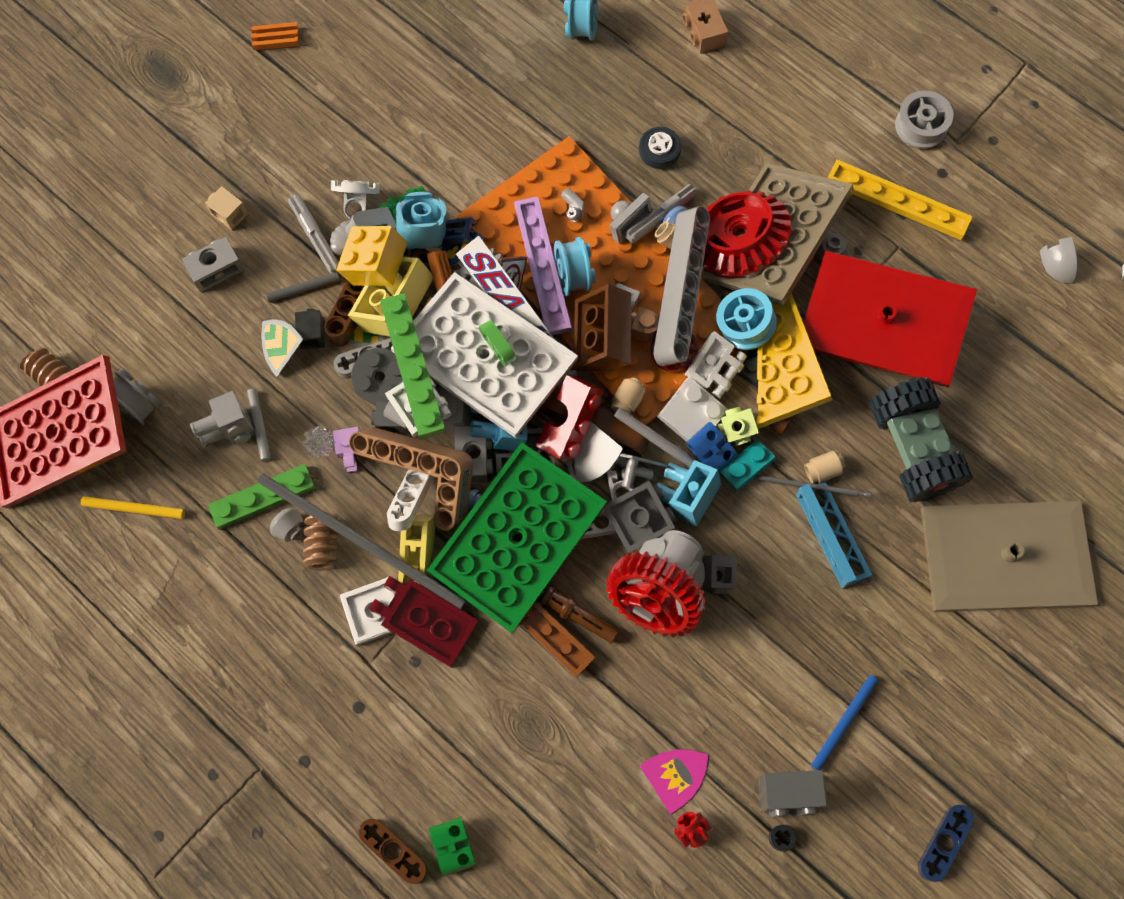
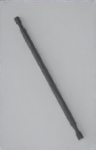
(813, 486)

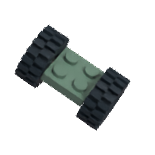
(921, 439)

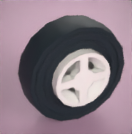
(663, 139)

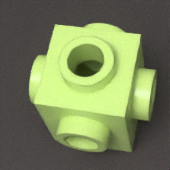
(748, 423)

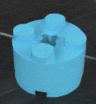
(421, 220)

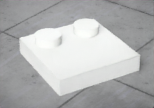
(691, 409)

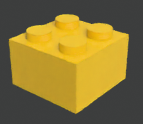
(372, 256)

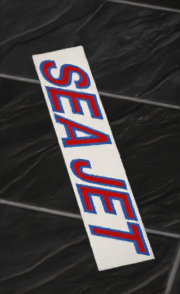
(498, 285)

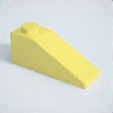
(417, 545)

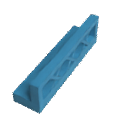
(827, 537)

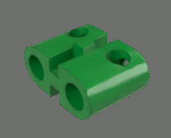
(452, 846)

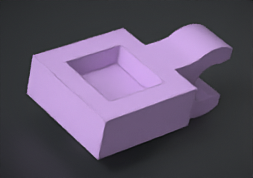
(343, 449)

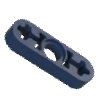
(962, 828)

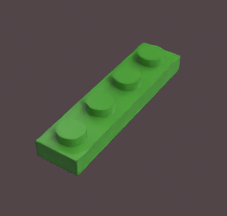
(259, 498)

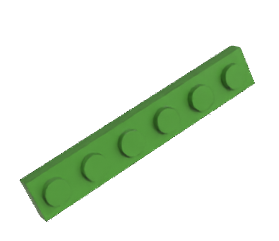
(412, 366)

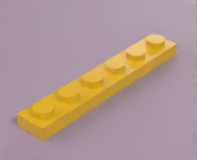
(902, 200)

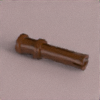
(569, 604)

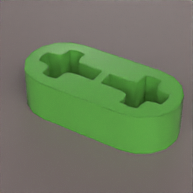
(497, 343)

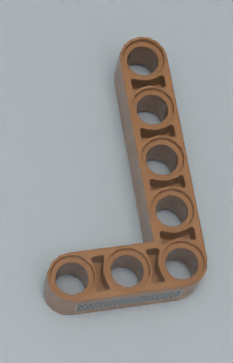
(422, 462)

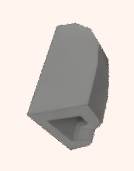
(1060, 260)

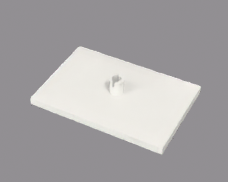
(457, 351)

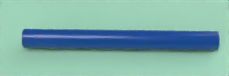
(844, 723)

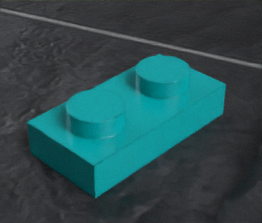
(747, 465)

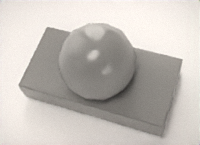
(627, 215)

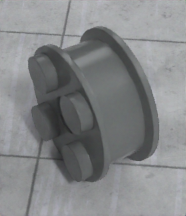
(366, 370)

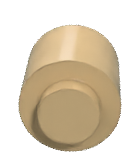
(628, 395)
(825, 467)

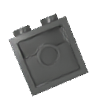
(640, 516)

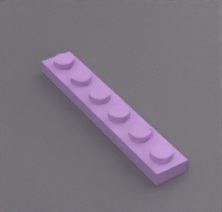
(542, 266)

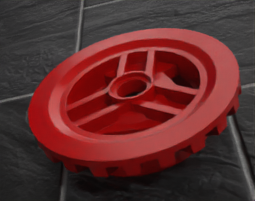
(749, 251)

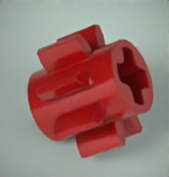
(692, 829)

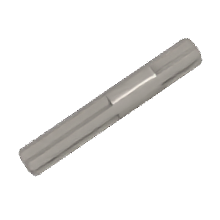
(657, 215)
(313, 232)

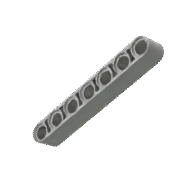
(682, 286)

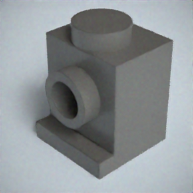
(727, 573)

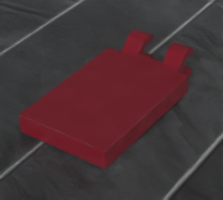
(425, 620)

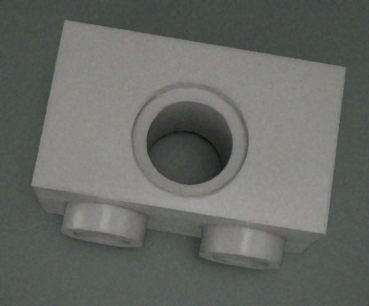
(208, 275)
(482, 465)

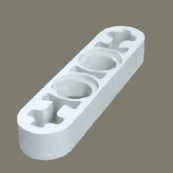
(410, 509)

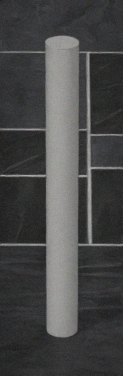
(654, 437)

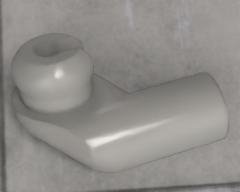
(576, 205)

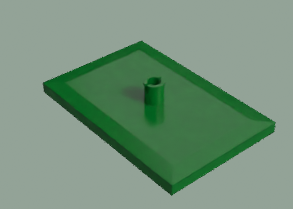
(526, 500)

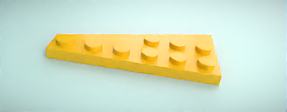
(788, 370)

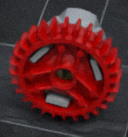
(661, 584)

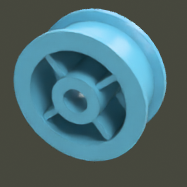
(581, 18)
(574, 265)
(746, 318)

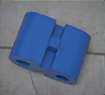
(711, 447)

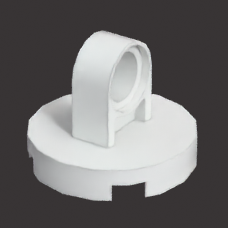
(354, 192)

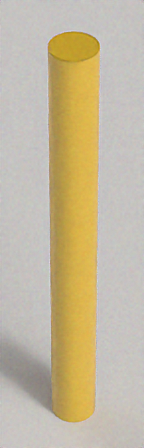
(133, 507)

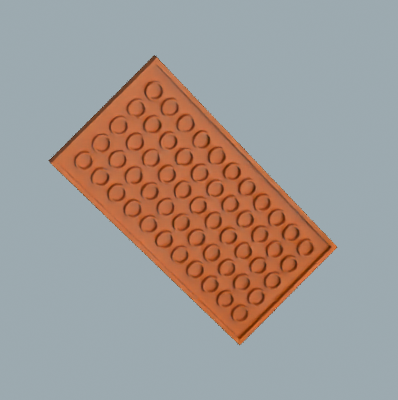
(635, 265)

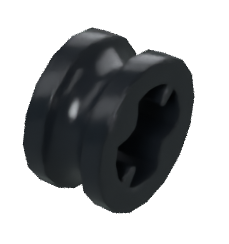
(782, 847)

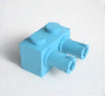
(694, 493)

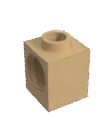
(226, 208)

